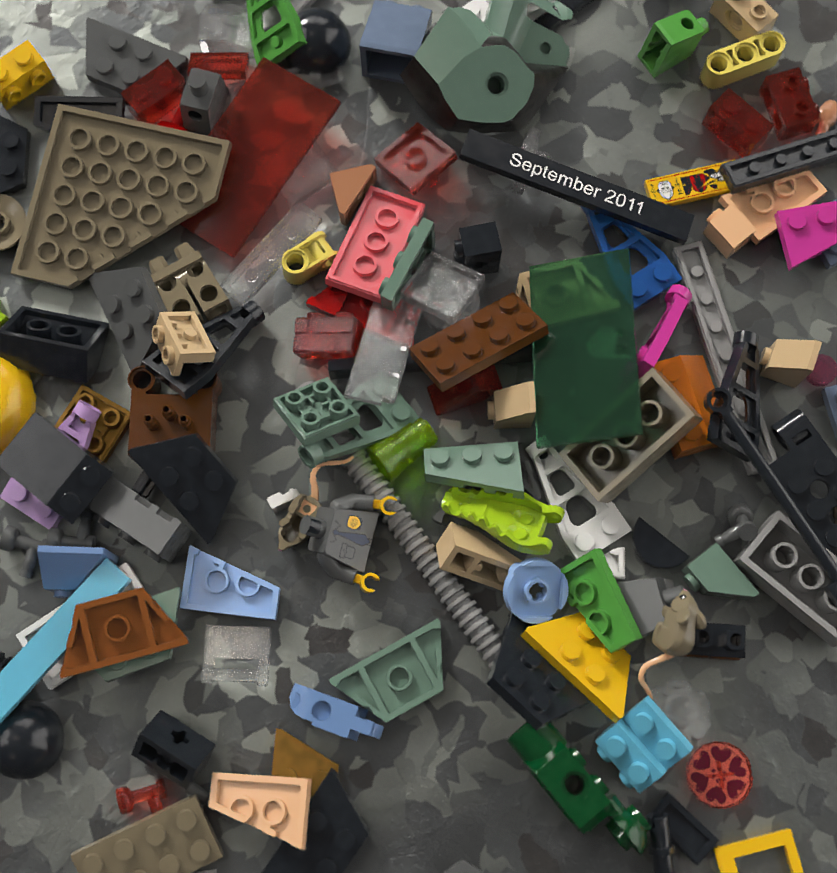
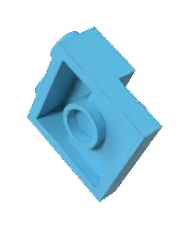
(642, 745)

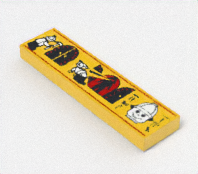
(687, 185)

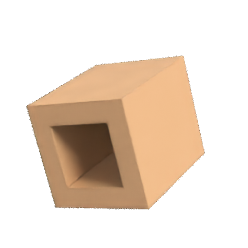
(728, 230)

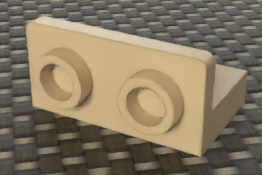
(181, 340)

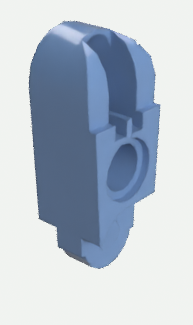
(332, 714)

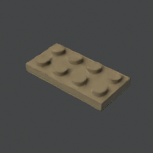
(164, 842)

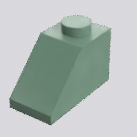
(717, 576)

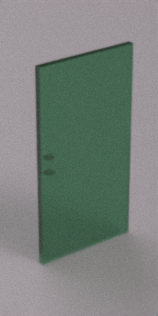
(589, 358)

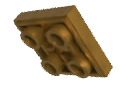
(109, 427)

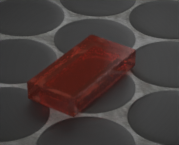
(227, 64)

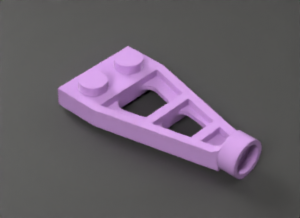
(24, 500)

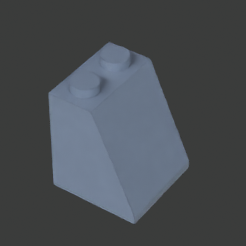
(392, 38)

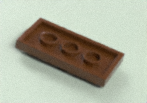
(478, 341)

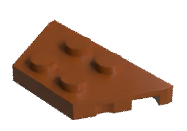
(118, 631)

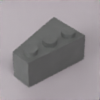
(139, 521)

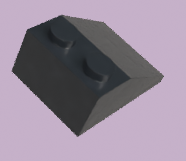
(54, 467)

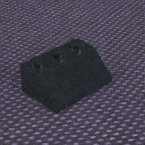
(53, 343)

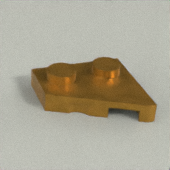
(299, 760)

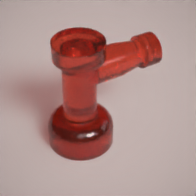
(153, 794)

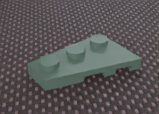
(481, 465)

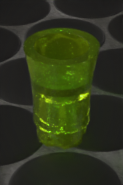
(402, 448)

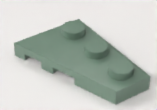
(420, 240)

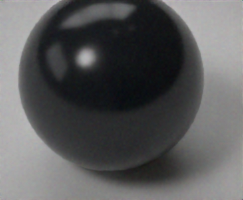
(326, 42)
(30, 740)

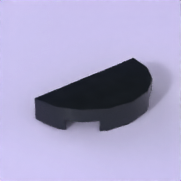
(655, 548)

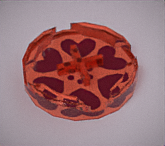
(719, 775)

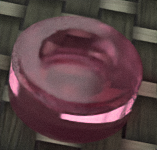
(824, 371)

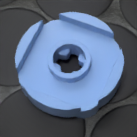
(522, 577)

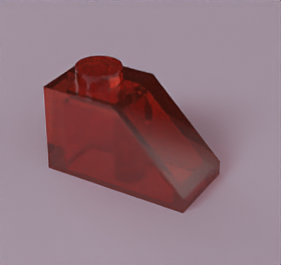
(465, 393)

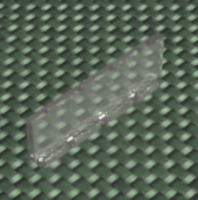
(383, 354)

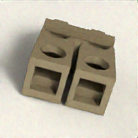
(189, 277)

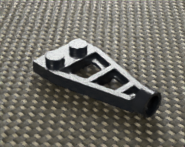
(745, 357)
(194, 376)

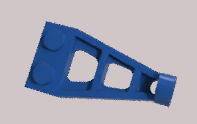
(652, 279)

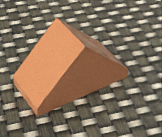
(350, 189)

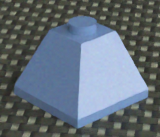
(67, 567)

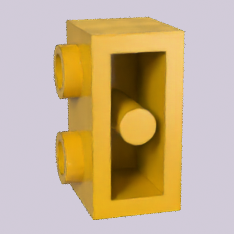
(21, 74)

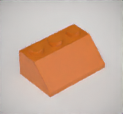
(693, 381)

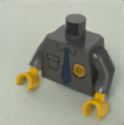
(344, 535)

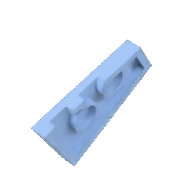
(224, 589)

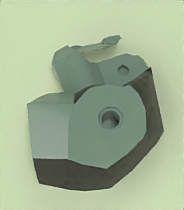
(489, 71)

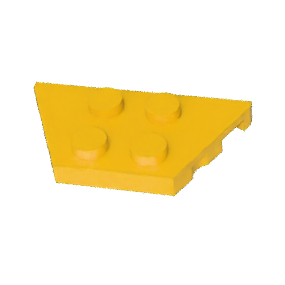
(584, 661)

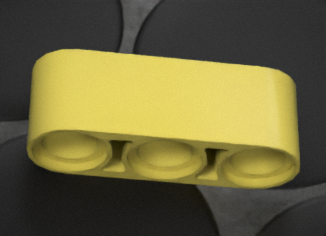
(750, 50)

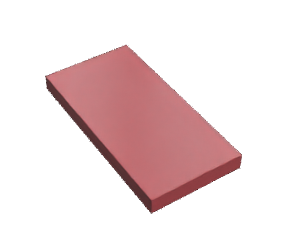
(373, 243)

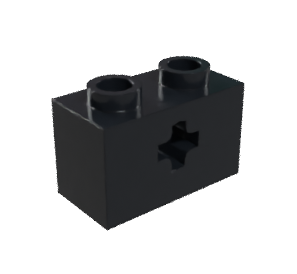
(479, 248)
(173, 749)

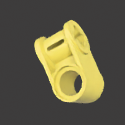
(313, 254)

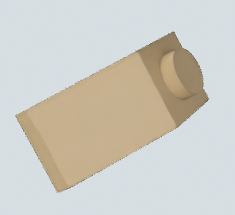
(789, 360)
(513, 406)

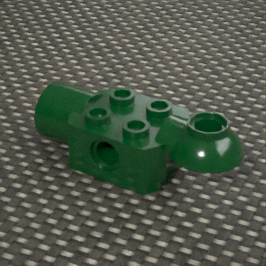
(552, 763)

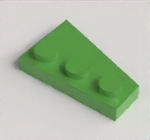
(600, 600)

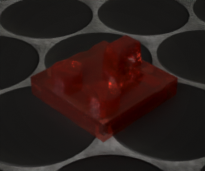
(416, 159)

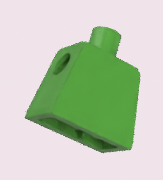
(672, 41)

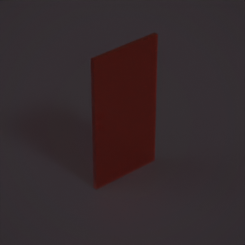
(270, 133)

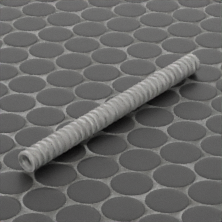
(421, 551)

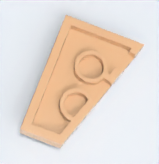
(763, 201)
(265, 802)

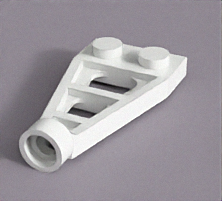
(597, 532)

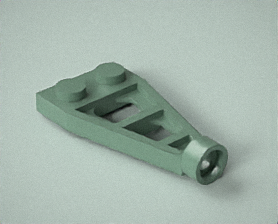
(392, 417)

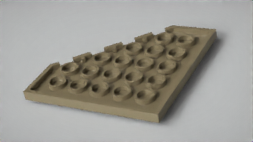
(110, 191)

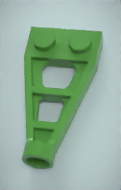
(280, 39)

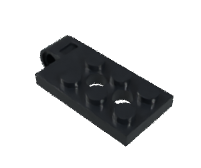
(805, 462)

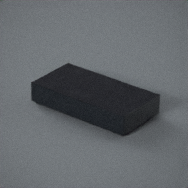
(685, 830)

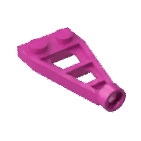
(676, 302)

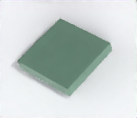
(316, 411)

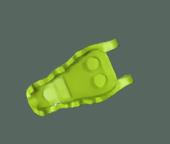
(508, 519)

